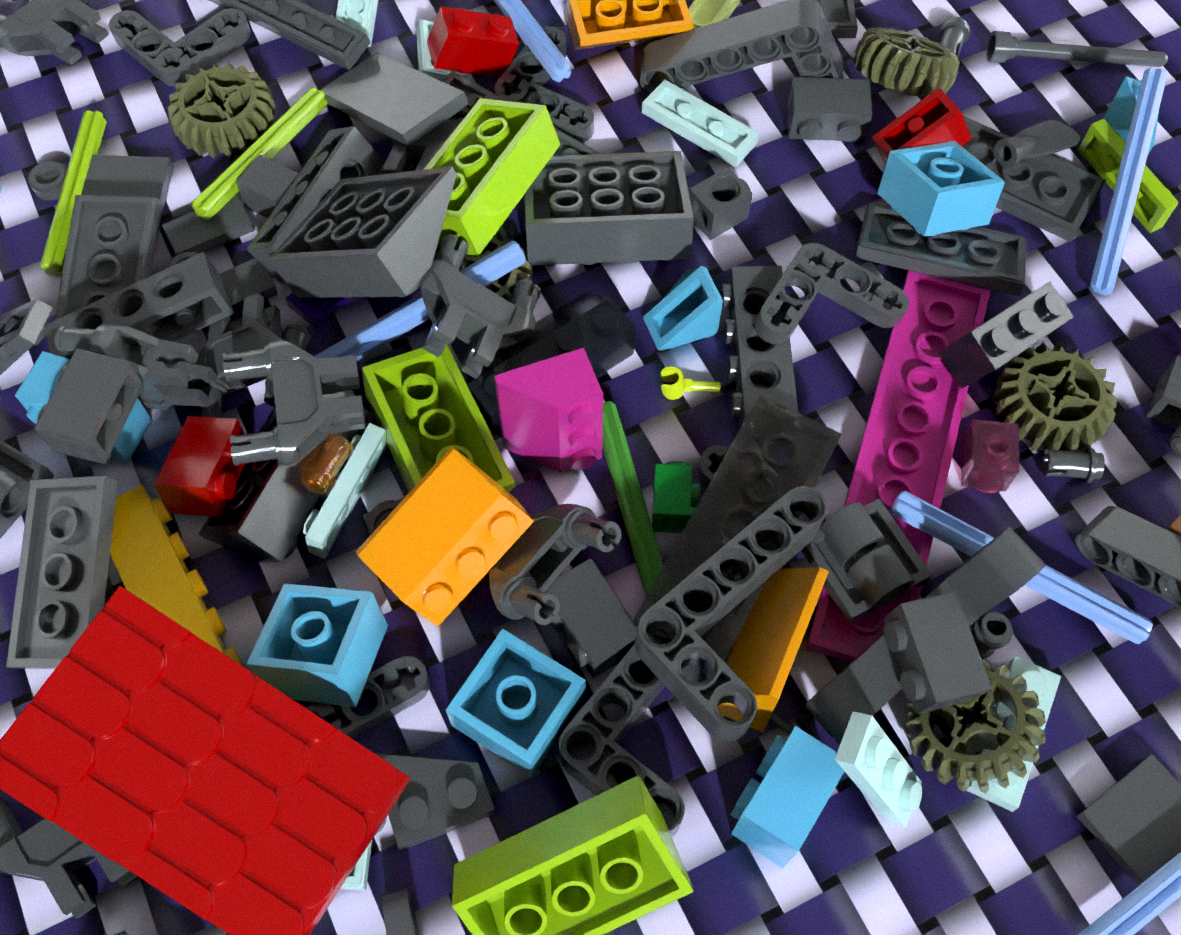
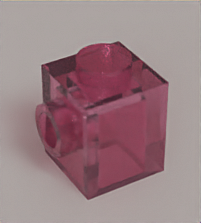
(989, 456)

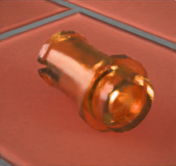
(321, 472)

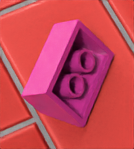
(552, 411)

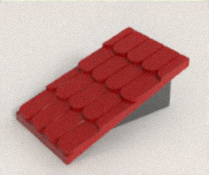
(197, 774)

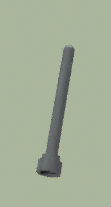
(1004, 46)

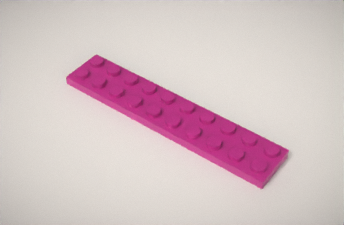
(906, 436)

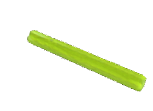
(86, 145)
(267, 145)

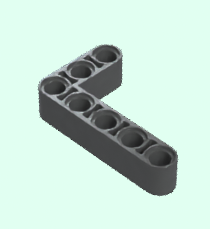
(743, 42)
(1134, 551)
(720, 597)
(875, 674)
(607, 735)

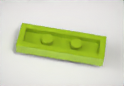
(1104, 152)

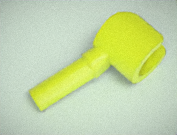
(676, 390)

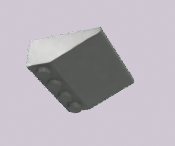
(609, 209)
(368, 236)

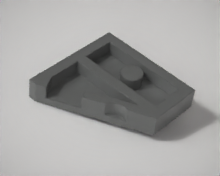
(21, 330)
(437, 798)

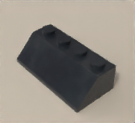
(584, 323)
(268, 505)

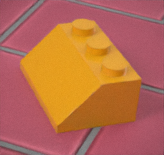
(624, 21)
(444, 536)
(772, 638)

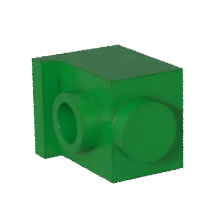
(673, 497)

